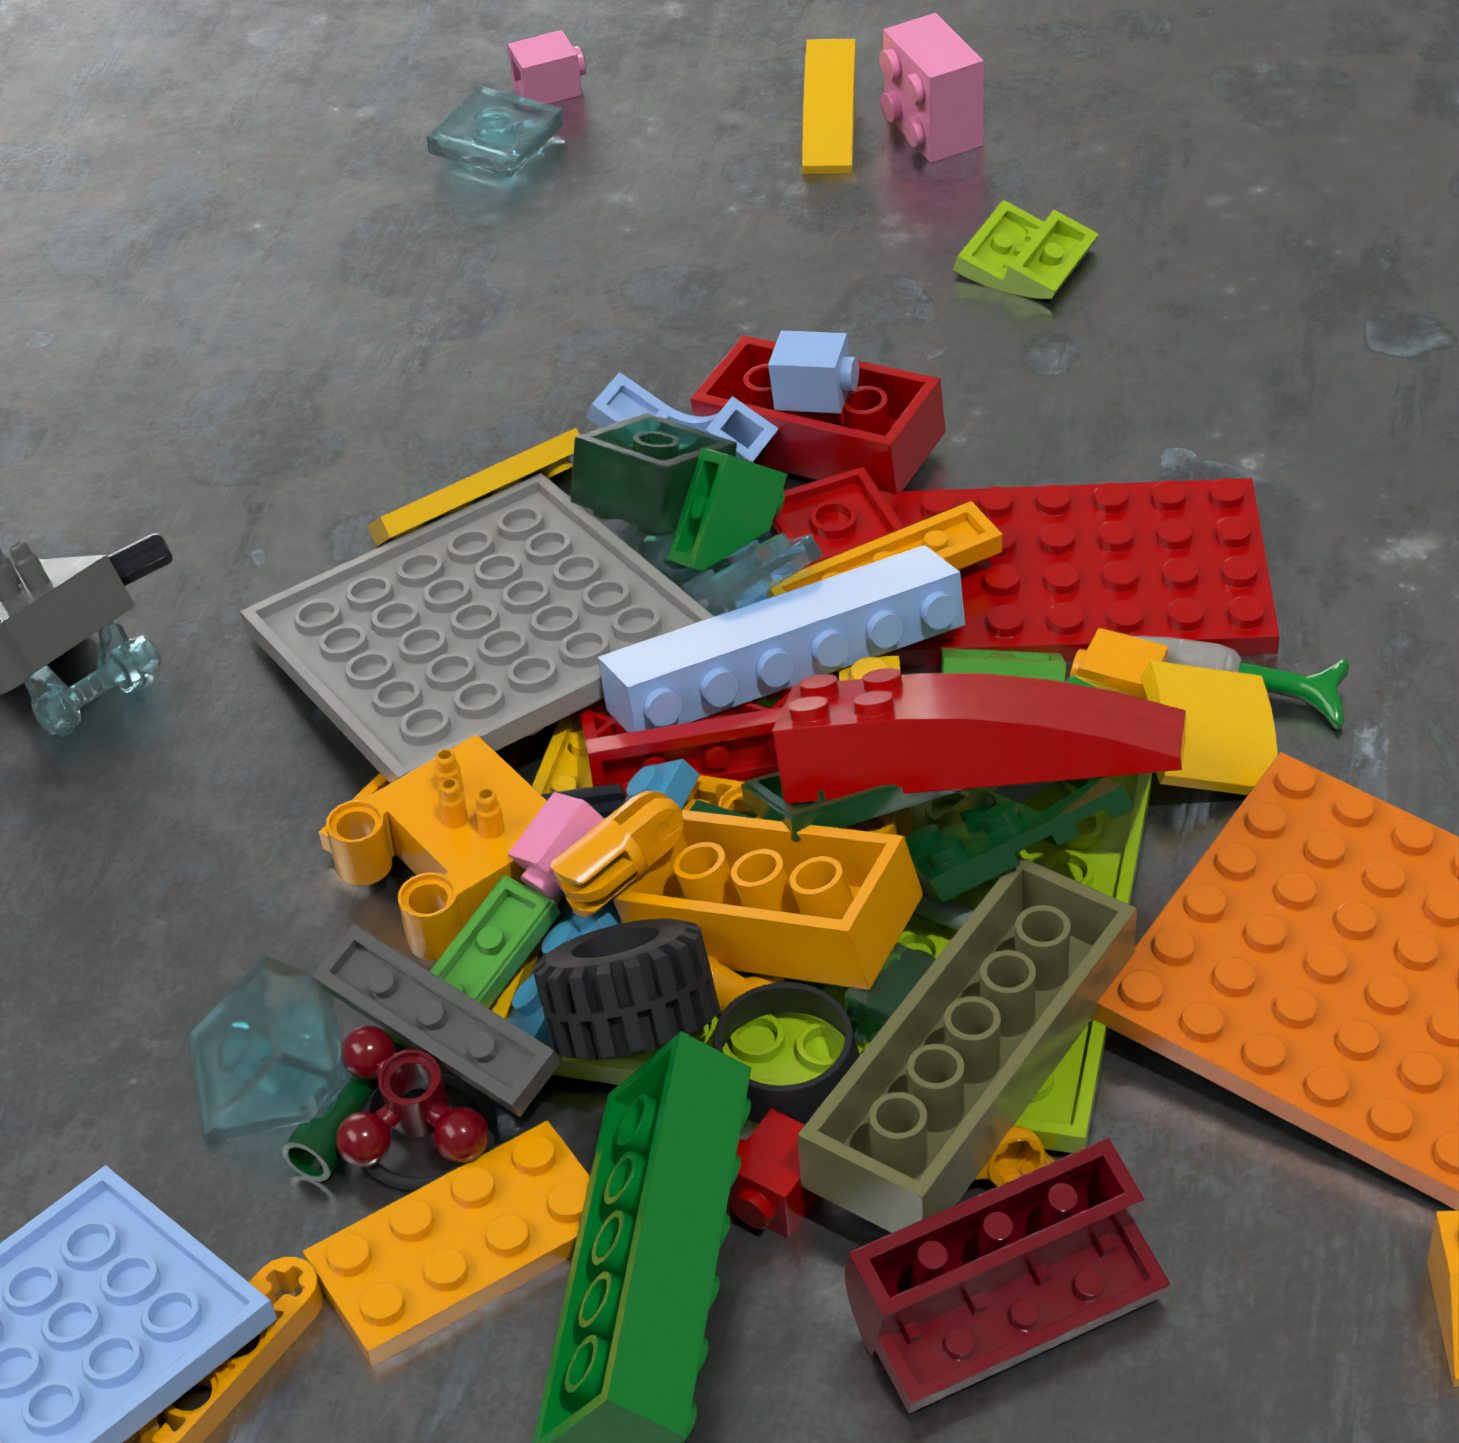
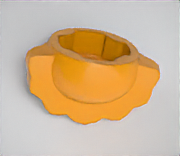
(1015, 1156)

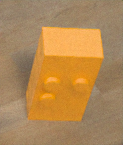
(779, 905)

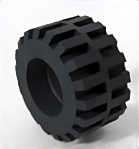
(626, 989)

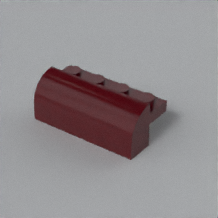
(1004, 1275)

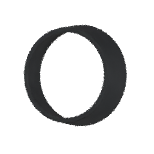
(800, 1099)

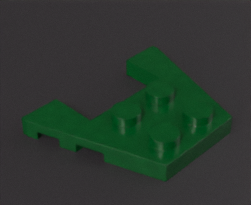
(991, 826)

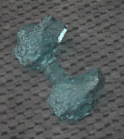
(120, 664)

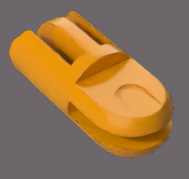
(617, 851)

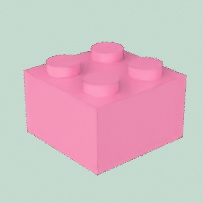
(933, 87)

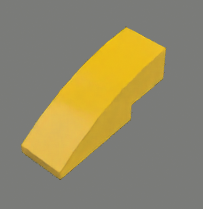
(829, 106)

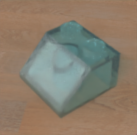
(266, 1053)

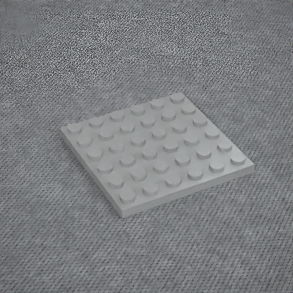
(469, 626)

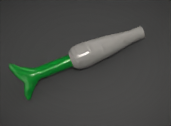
(1316, 690)

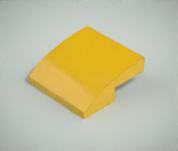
(1227, 729)

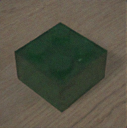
(640, 470)

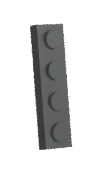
(437, 1019)

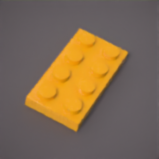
(454, 1243)

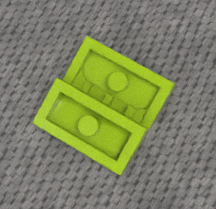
(1025, 253)

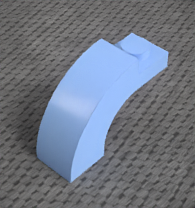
(735, 421)

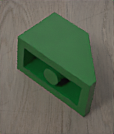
(725, 509)

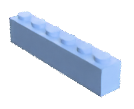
(782, 641)

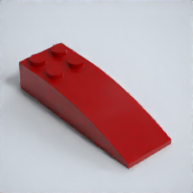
(964, 733)

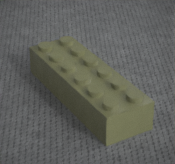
(967, 1049)

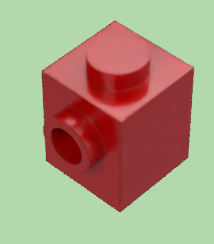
(769, 1177)

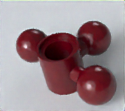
(366, 1136)

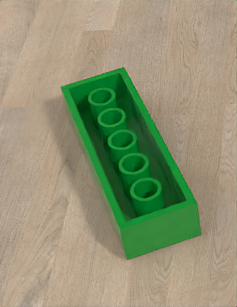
(648, 1252)

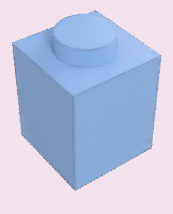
(812, 371)

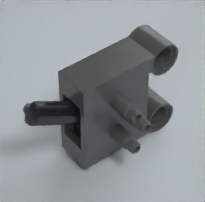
(64, 601)

